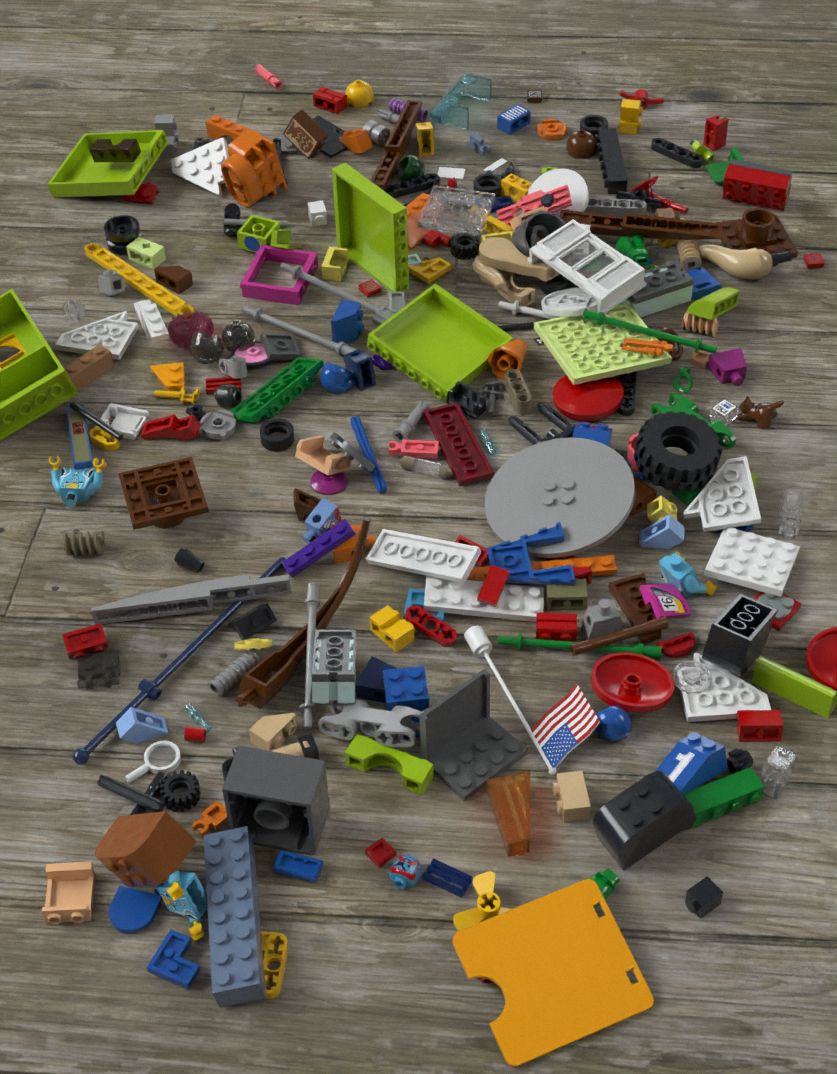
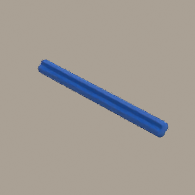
(368, 453)

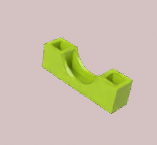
(367, 753)

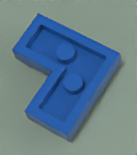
(169, 961)

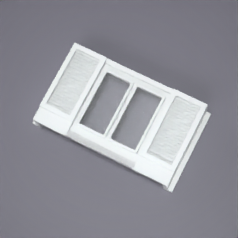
(590, 264)

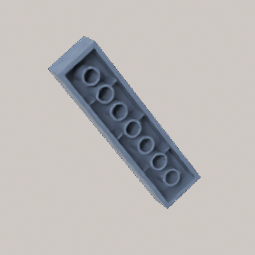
(233, 917)

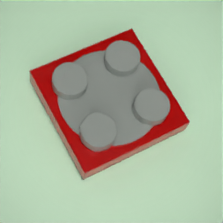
(786, 607)

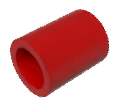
(195, 734)

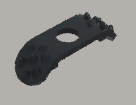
(231, 211)

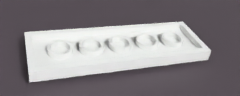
(423, 555)
(454, 597)

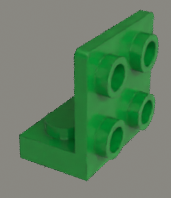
(718, 170)

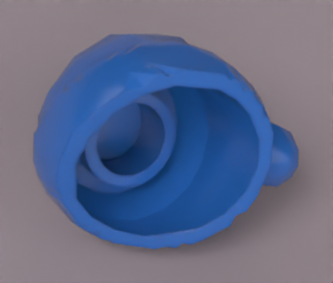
(336, 378)
(614, 724)

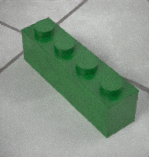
(725, 796)

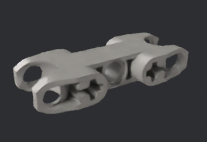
(383, 725)

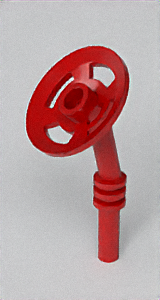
(666, 203)

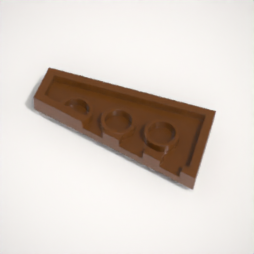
(629, 598)

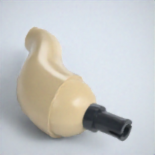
(743, 263)

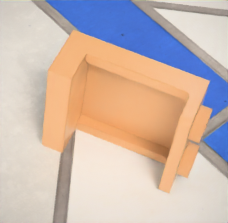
(313, 453)
(69, 892)

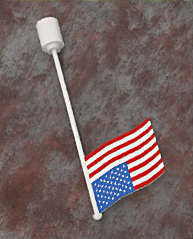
(560, 727)

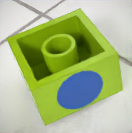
(256, 232)

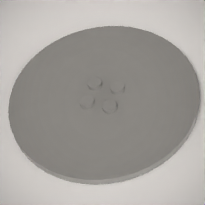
(563, 482)

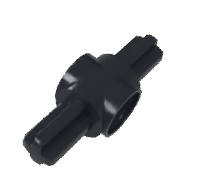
(640, 194)

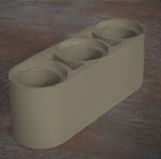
(518, 392)

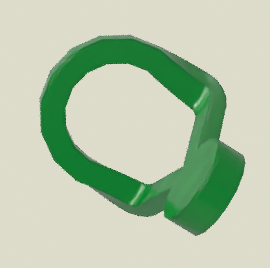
(685, 372)

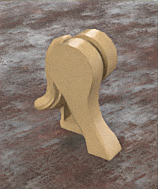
(497, 267)

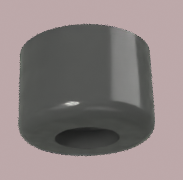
(538, 224)

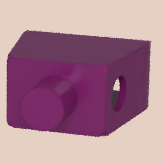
(728, 366)

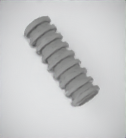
(234, 672)

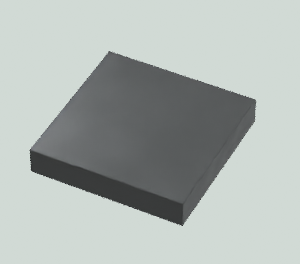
(280, 346)

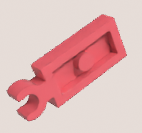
(415, 448)

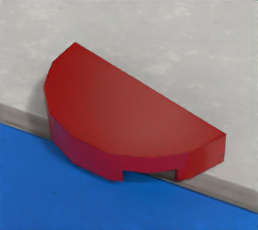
(678, 646)

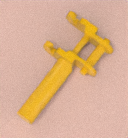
(179, 394)

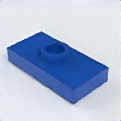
(298, 866)

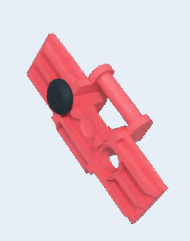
(551, 200)

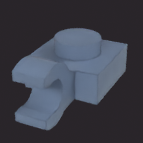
(477, 144)

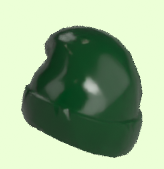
(410, 168)

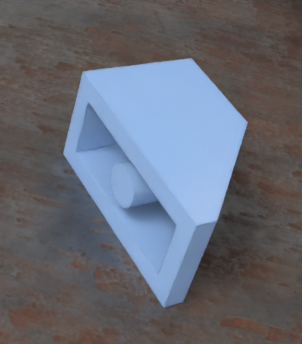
(662, 534)
(140, 726)

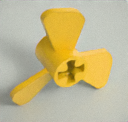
(486, 901)

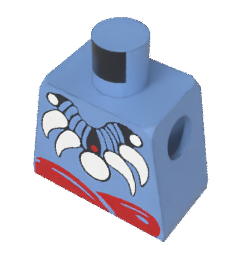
(321, 519)

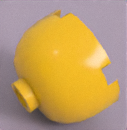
(359, 94)

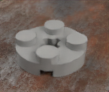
(211, 428)

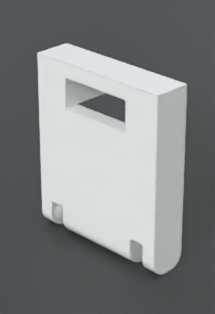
(127, 419)

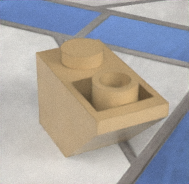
(272, 731)

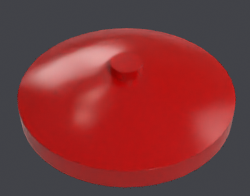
(588, 400)
(822, 658)
(632, 682)

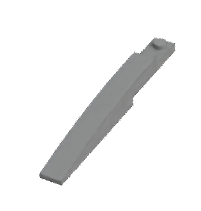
(191, 598)

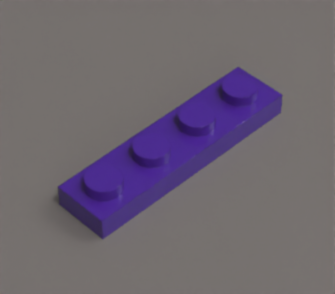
(318, 548)

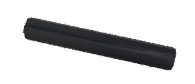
(131, 794)

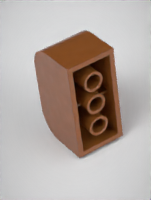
(144, 848)

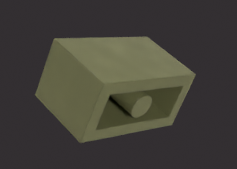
(567, 596)

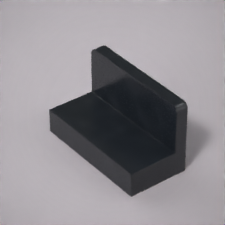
(253, 621)

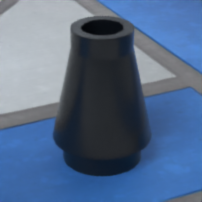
(188, 560)

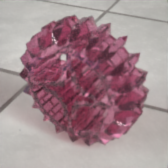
(185, 325)

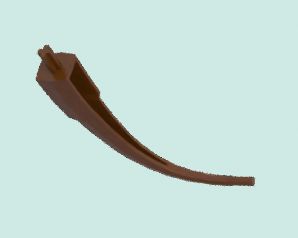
(278, 667)

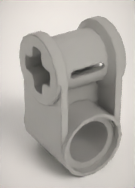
(234, 367)

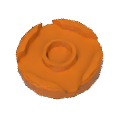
(551, 129)

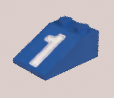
(694, 762)

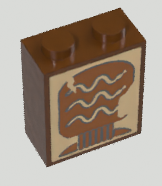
(305, 134)

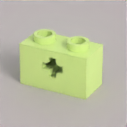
(146, 253)

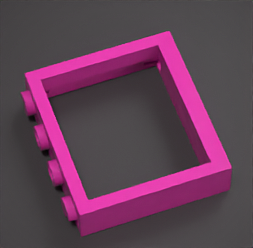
(278, 293)

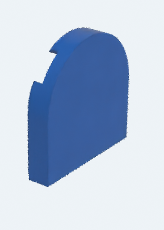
(133, 909)

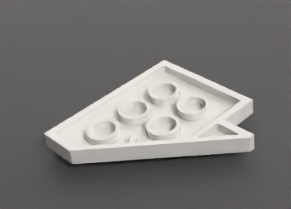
(727, 498)
(723, 697)

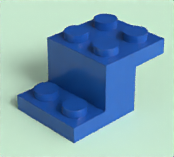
(406, 688)

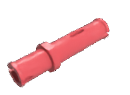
(270, 78)

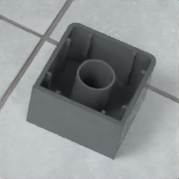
(278, 799)

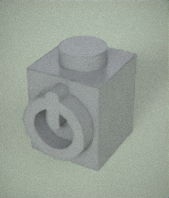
(111, 283)

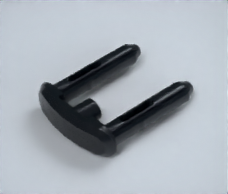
(553, 416)

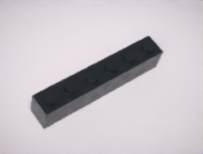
(611, 160)

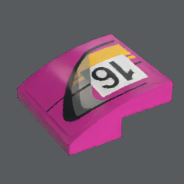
(665, 600)

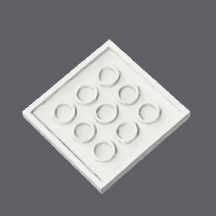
(752, 561)

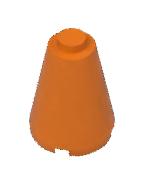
(507, 357)

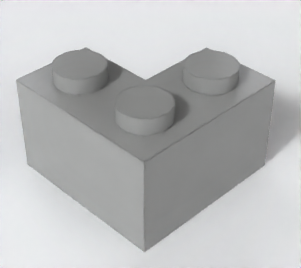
(169, 125)

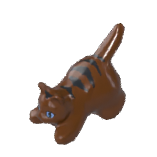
(760, 412)

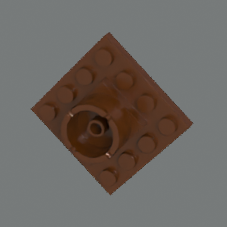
(757, 230)
(163, 494)

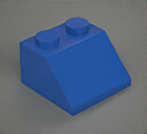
(347, 322)
(596, 433)

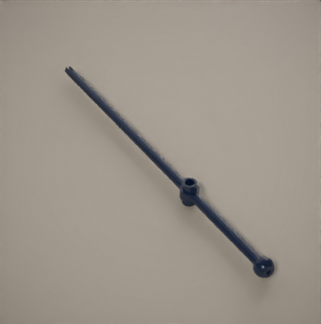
(150, 688)

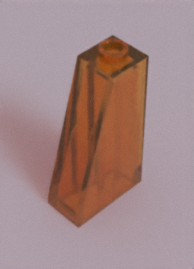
(511, 808)

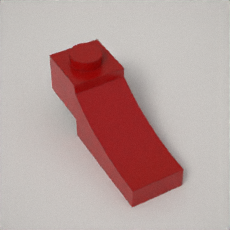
(172, 427)

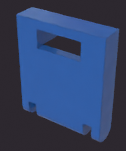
(702, 278)

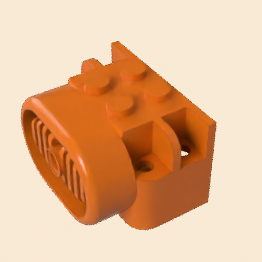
(252, 170)

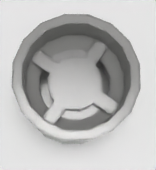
(378, 133)

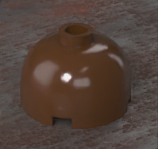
(581, 144)

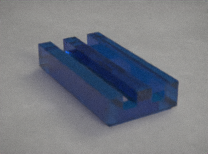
(448, 874)

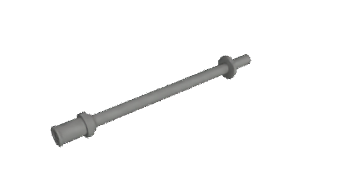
(296, 272)
(258, 314)
(312, 602)

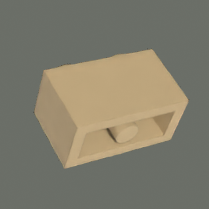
(572, 796)

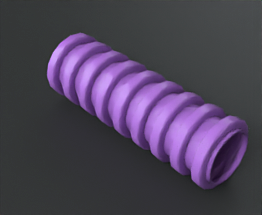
(397, 106)

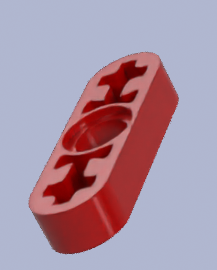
(446, 629)

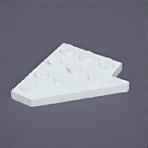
(203, 166)
(110, 332)

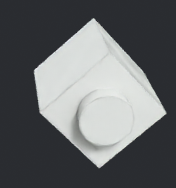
(317, 213)

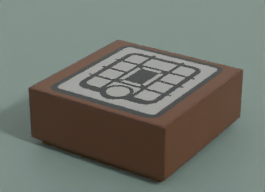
(534, 96)

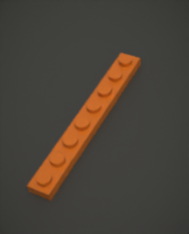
(599, 565)

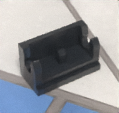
(470, 401)

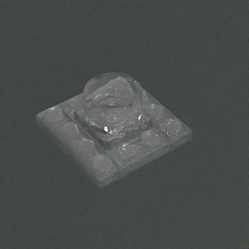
(456, 211)

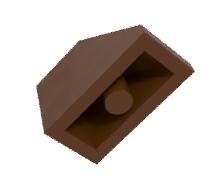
(174, 278)

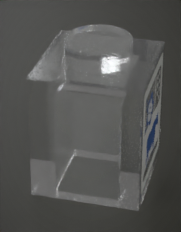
(724, 412)

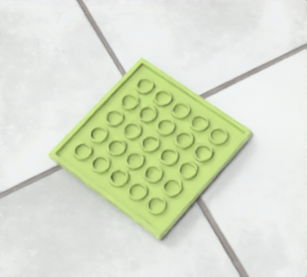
(596, 351)

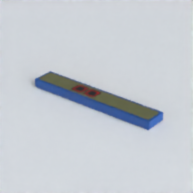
(79, 439)

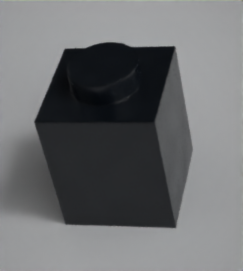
(703, 897)

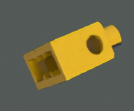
(425, 135)

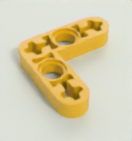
(270, 939)

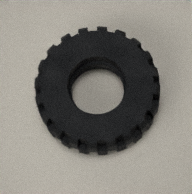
(674, 470)

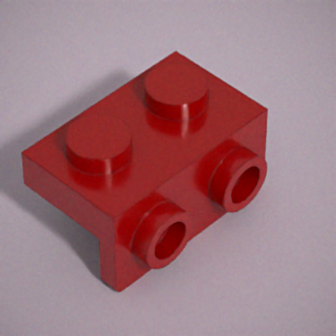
(144, 194)
(85, 641)

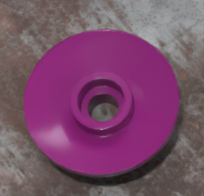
(328, 484)

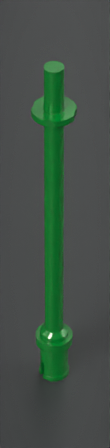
(600, 319)
(649, 651)

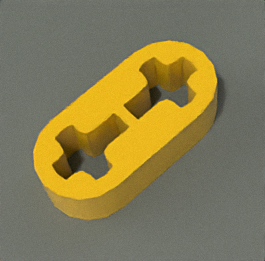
(103, 439)

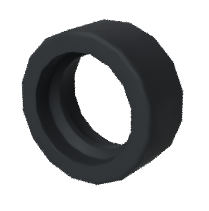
(593, 121)
(488, 180)
(277, 444)

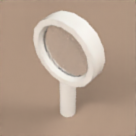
(158, 757)

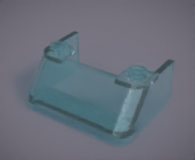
(447, 110)

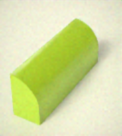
(715, 303)
(794, 686)

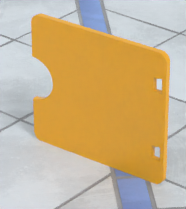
(556, 971)

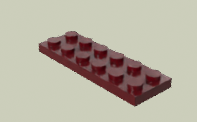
(458, 444)

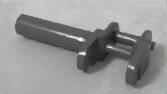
(489, 391)

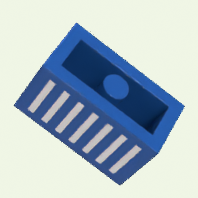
(513, 119)

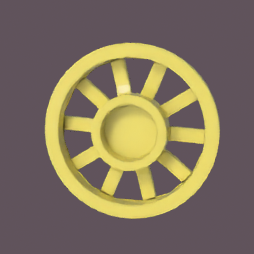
(256, 643)

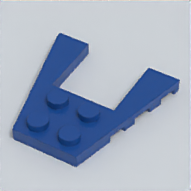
(515, 558)

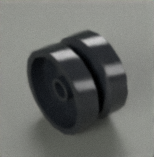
(121, 232)

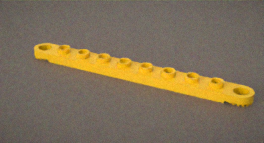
(138, 280)

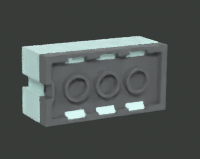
(664, 289)
(334, 666)

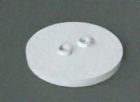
(560, 177)
(568, 303)

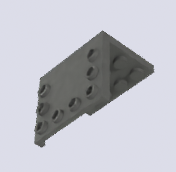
(465, 740)

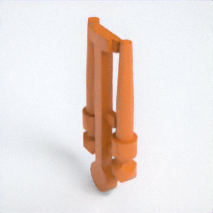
(651, 347)

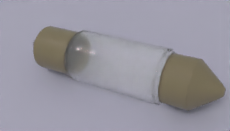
(426, 467)

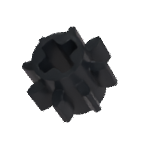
(739, 760)

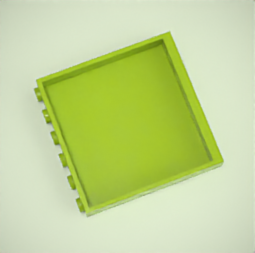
(84, 177)
(371, 228)
(437, 341)

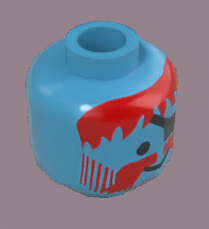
(406, 871)

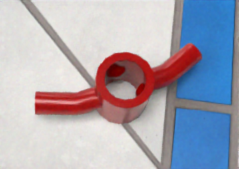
(641, 94)

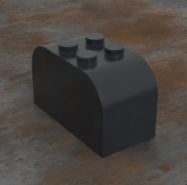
(739, 635)
(642, 818)

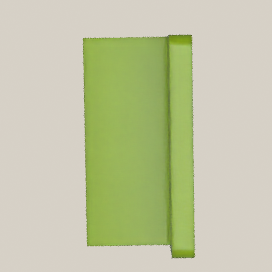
(282, 239)

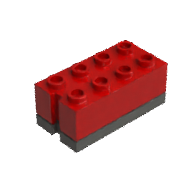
(757, 184)

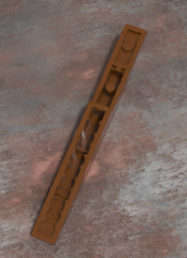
(397, 144)
(644, 225)

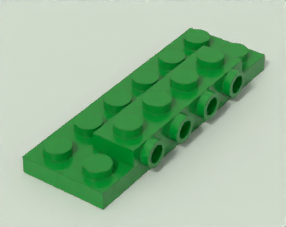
(279, 390)

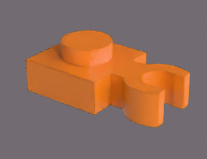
(212, 817)

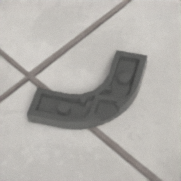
(351, 452)

